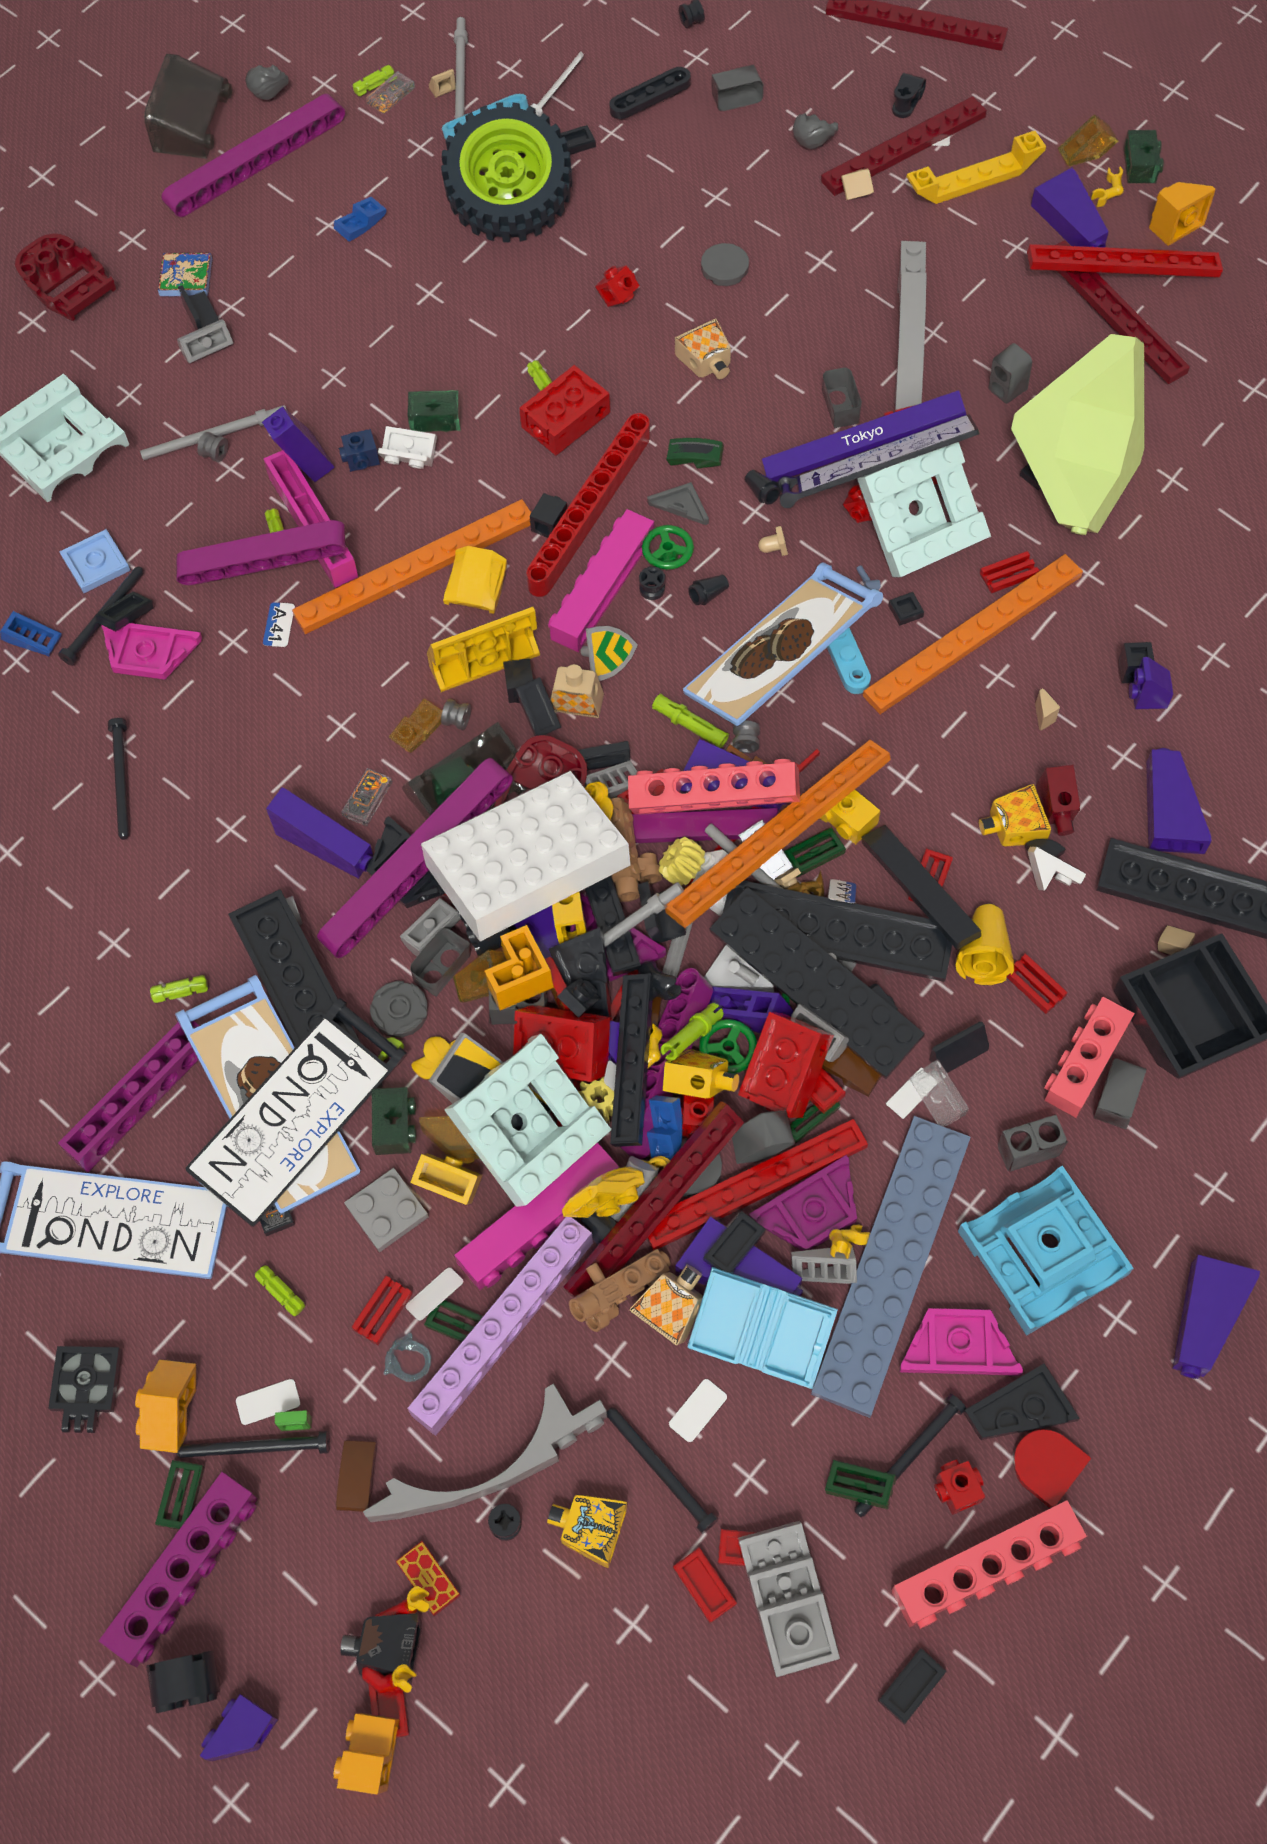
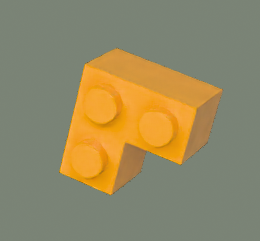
(522, 974)
(164, 1405)
(370, 1754)

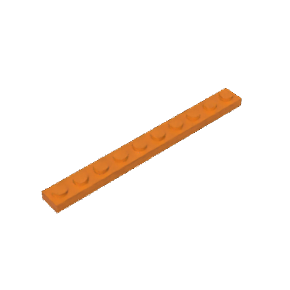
(410, 567)
(972, 634)
(777, 833)

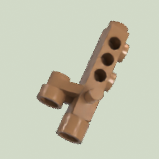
(640, 869)
(597, 1303)

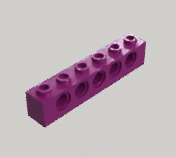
(130, 1099)
(141, 1605)

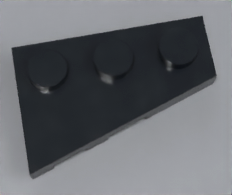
(585, 959)
(1022, 1406)

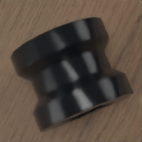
(691, 13)
(652, 576)
(506, 1528)

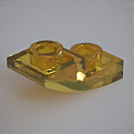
(418, 727)

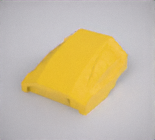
(476, 578)
(605, 1194)

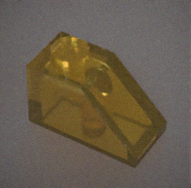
(1088, 142)
(472, 981)
(448, 1138)

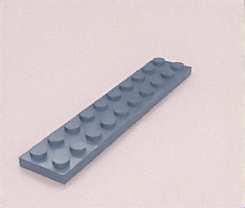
(891, 1267)

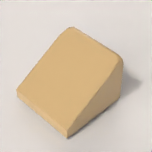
(442, 83)
(857, 184)
(1046, 709)
(1175, 940)

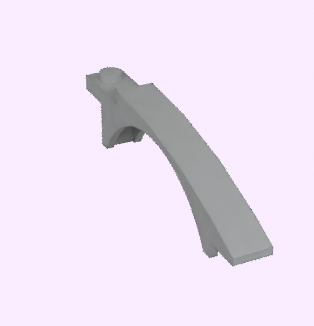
(912, 297)
(555, 1430)

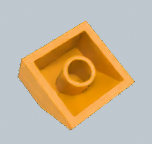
(1180, 210)

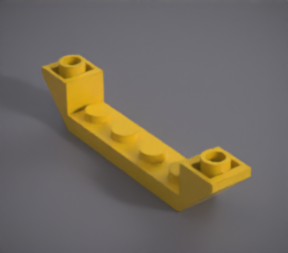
(1024, 152)

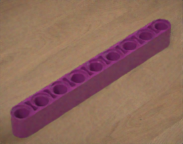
(253, 155)
(408, 863)

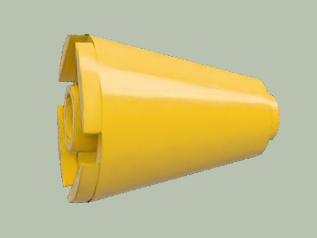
(990, 956)

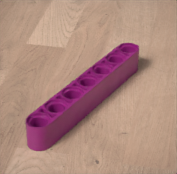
(260, 552)
(693, 999)

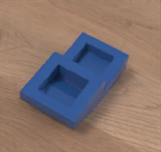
(363, 217)
(666, 1135)

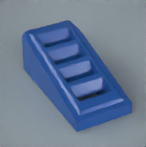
(18, 639)

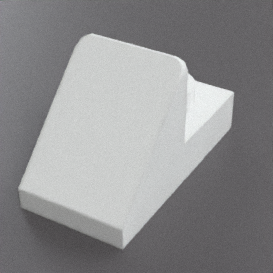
(1046, 865)

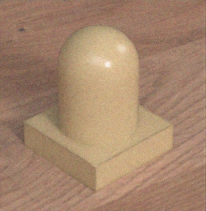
(774, 542)
(788, 878)

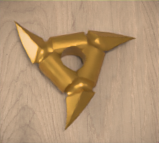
(816, 887)

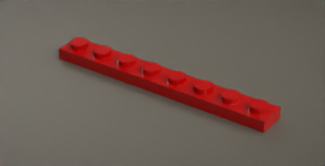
(1124, 260)
(758, 1182)

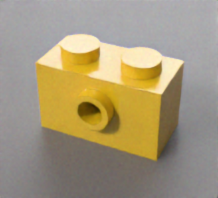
(853, 817)
(446, 1178)

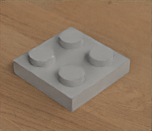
(386, 1210)

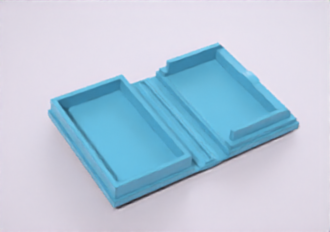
(762, 1328)

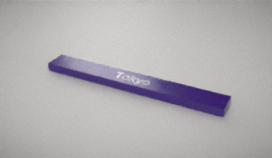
(864, 436)

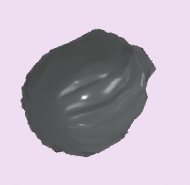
(266, 81)
(812, 132)

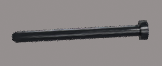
(69, 655)
(117, 727)
(953, 1406)
(319, 1442)
(704, 1519)

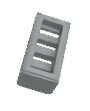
(609, 774)
(835, 1274)

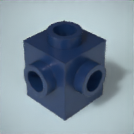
(359, 450)

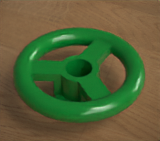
(667, 555)
(731, 1056)

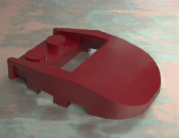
(53, 261)
(543, 760)

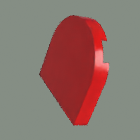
(1048, 1464)

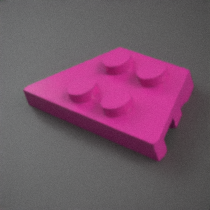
(148, 649)
(960, 1344)

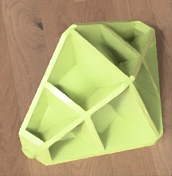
(1087, 433)

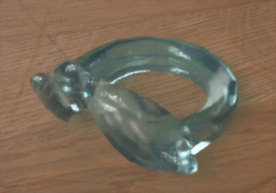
(406, 1343)

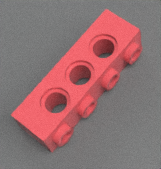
(1113, 1021)

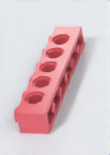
(784, 790)
(1058, 1520)

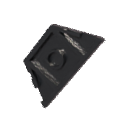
(391, 840)

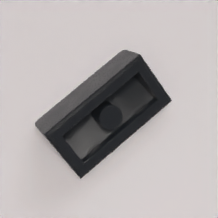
(961, 1047)

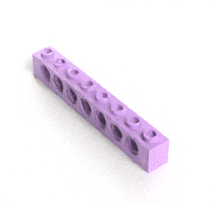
(500, 1325)

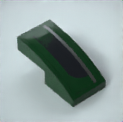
(697, 450)

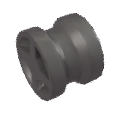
(212, 447)
(455, 714)
(746, 737)

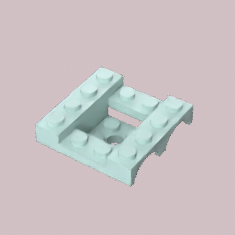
(42, 443)
(926, 537)
(540, 1151)

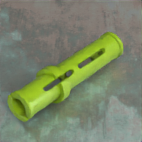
(697, 725)
(698, 1025)

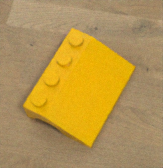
(483, 649)

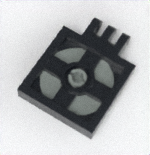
(84, 1384)

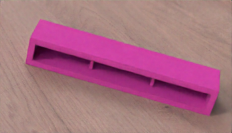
(306, 510)
(601, 581)
(529, 1225)

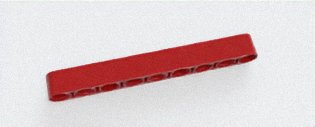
(588, 505)

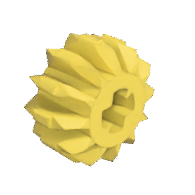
(682, 861)
(598, 1089)

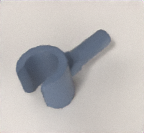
(870, 584)

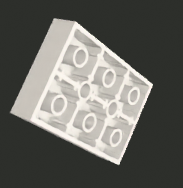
(525, 855)

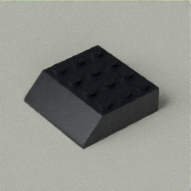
(1195, 1007)

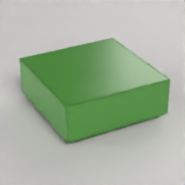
(293, 1420)

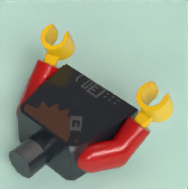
(389, 1644)

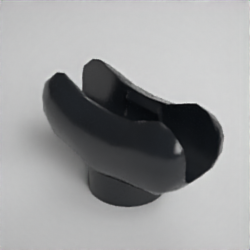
(663, 983)

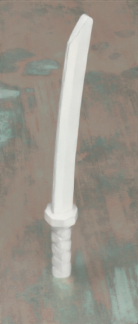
(539, 112)

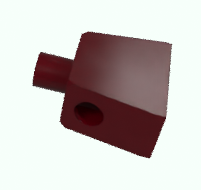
(1059, 797)

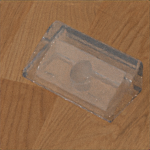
(939, 1094)

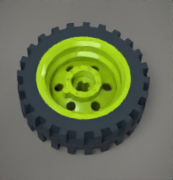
(506, 172)

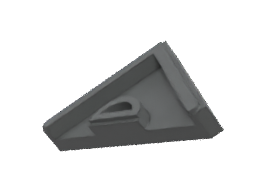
(681, 502)

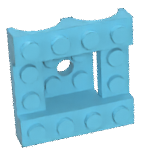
(1068, 1274)

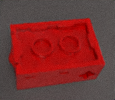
(565, 410)
(578, 1042)
(785, 1064)

